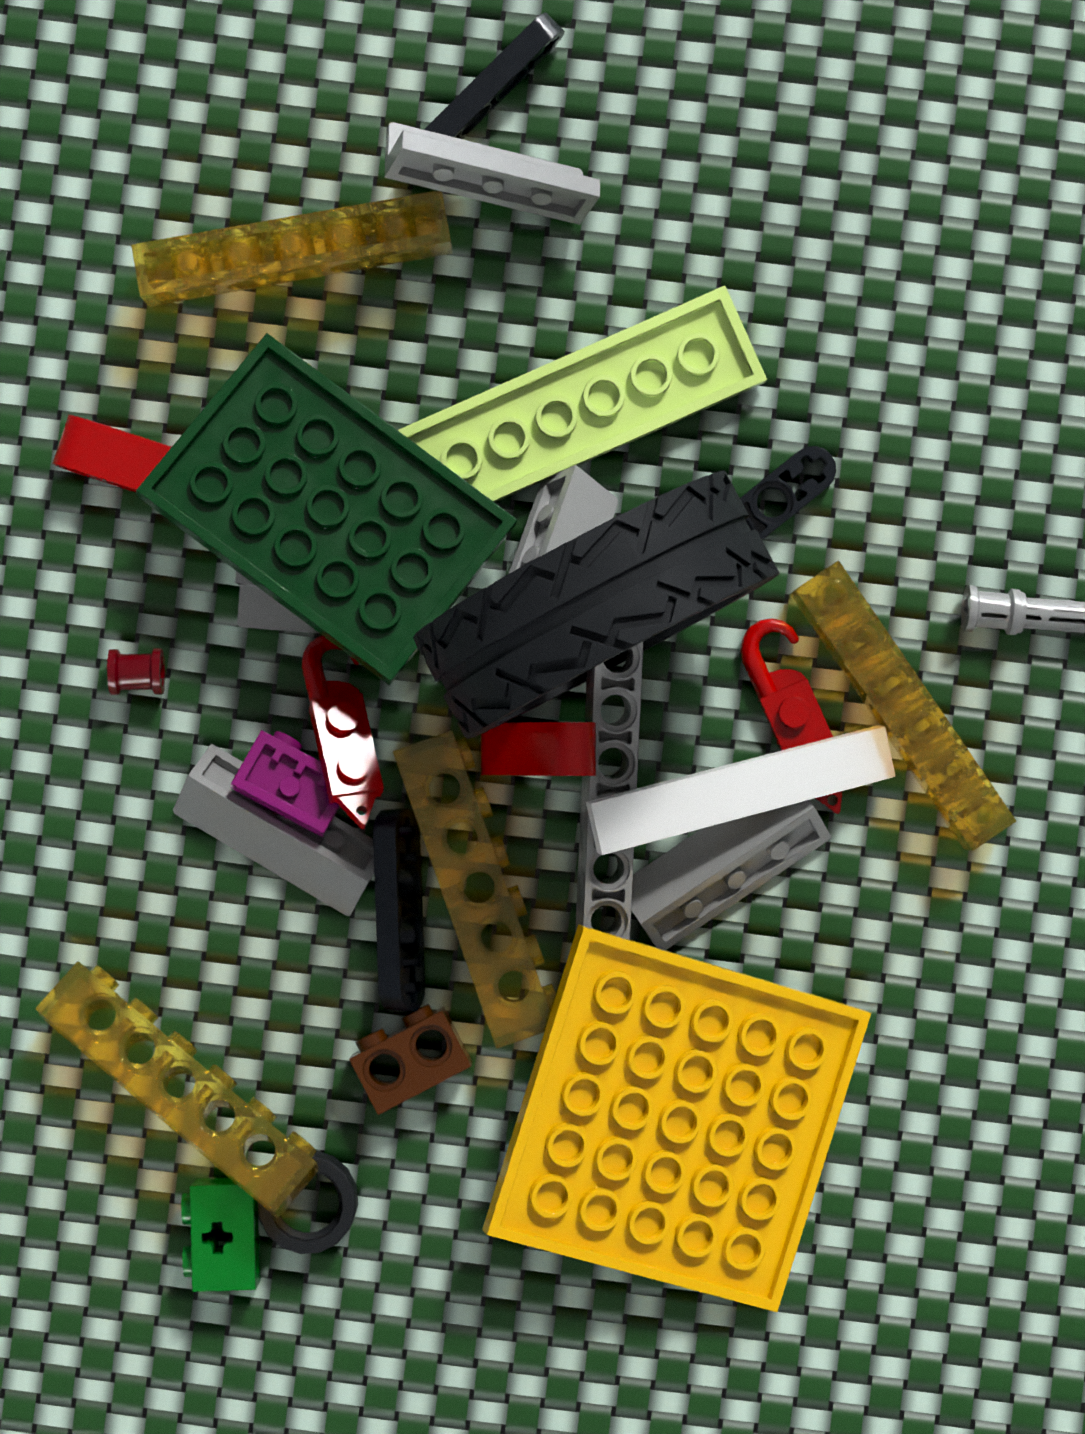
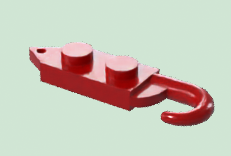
(785, 696)
(342, 736)

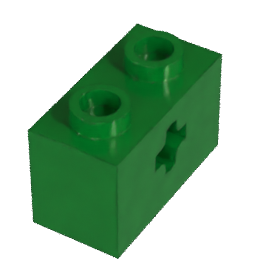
(238, 1261)

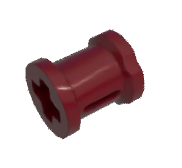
(136, 671)

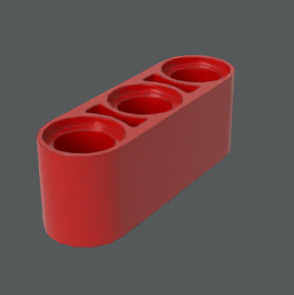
(107, 453)
(540, 749)

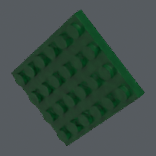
(326, 507)

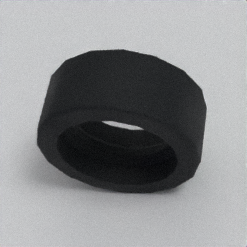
(329, 1236)

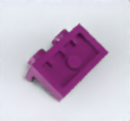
(286, 782)

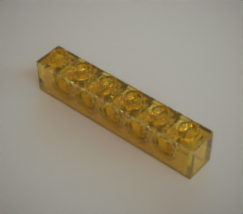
(292, 248)
(903, 706)
(69, 1012)
(507, 1018)

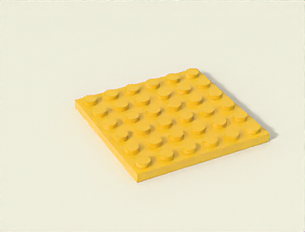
(676, 1120)

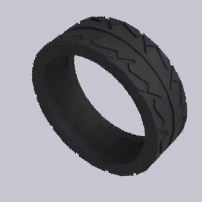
(593, 601)

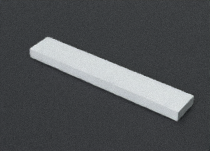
(740, 789)

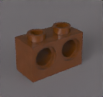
(416, 1069)

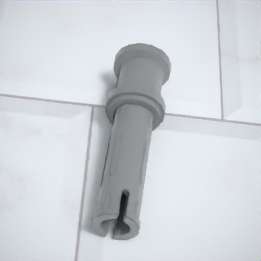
(1016, 611)

